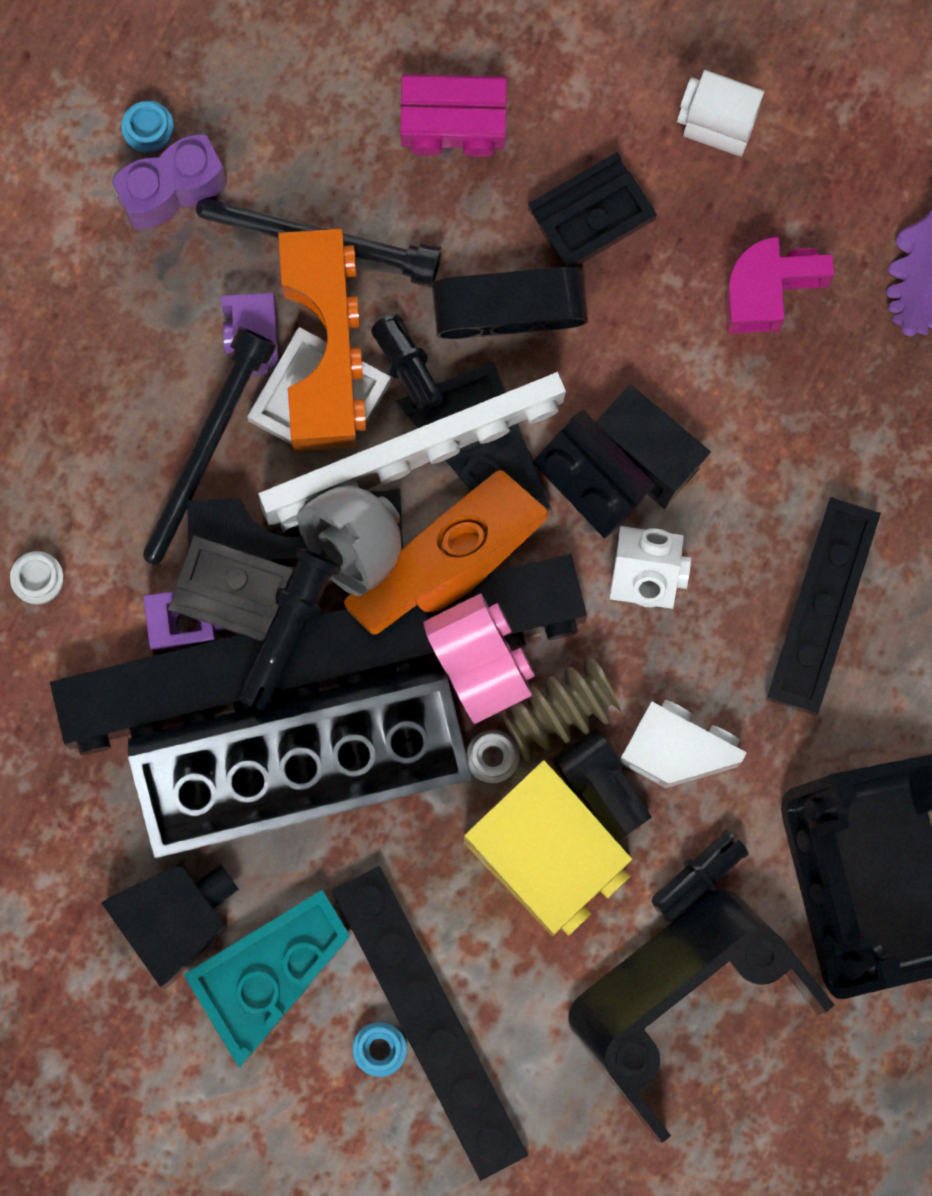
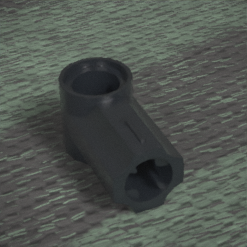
(596, 776)

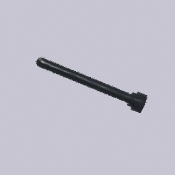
(415, 262)
(249, 354)

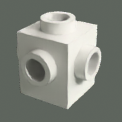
(649, 567)

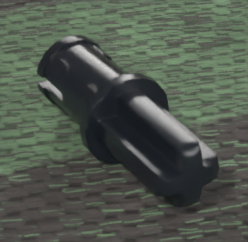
(407, 362)
(699, 876)

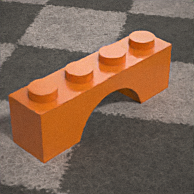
(323, 403)

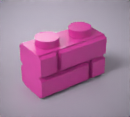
(453, 114)

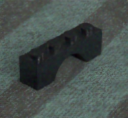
(231, 525)

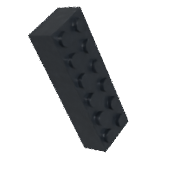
(298, 759)

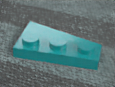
(266, 972)

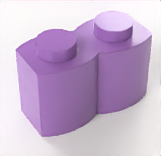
(181, 177)

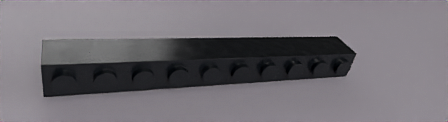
(331, 651)

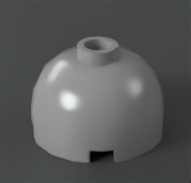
(355, 533)

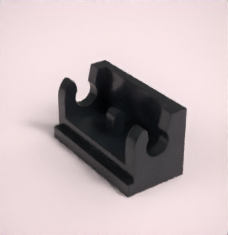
(653, 443)

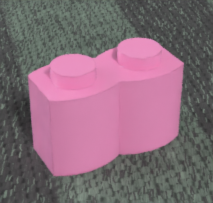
(478, 657)

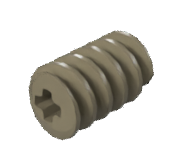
(560, 708)

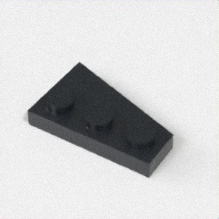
(478, 460)

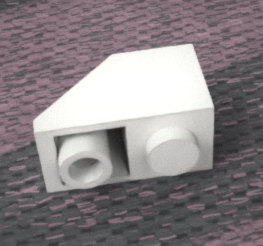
(677, 751)

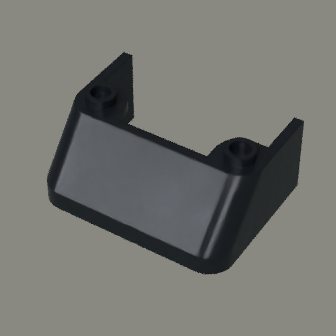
(619, 1006)

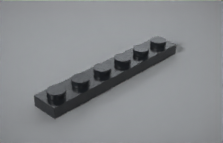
(430, 1023)

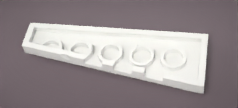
(406, 452)

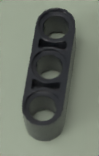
(510, 303)

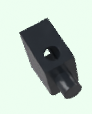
(172, 918)

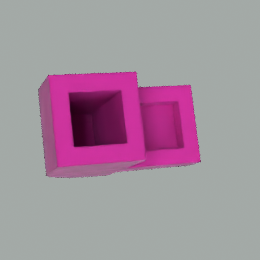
(758, 279)

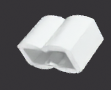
(720, 112)

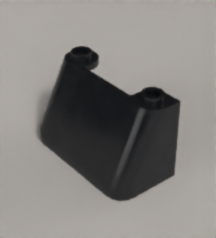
(866, 873)

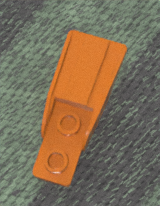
(453, 553)

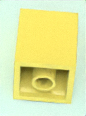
(549, 851)

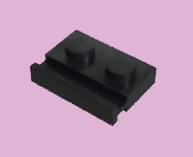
(592, 211)
(594, 474)
(229, 588)

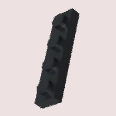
(823, 606)

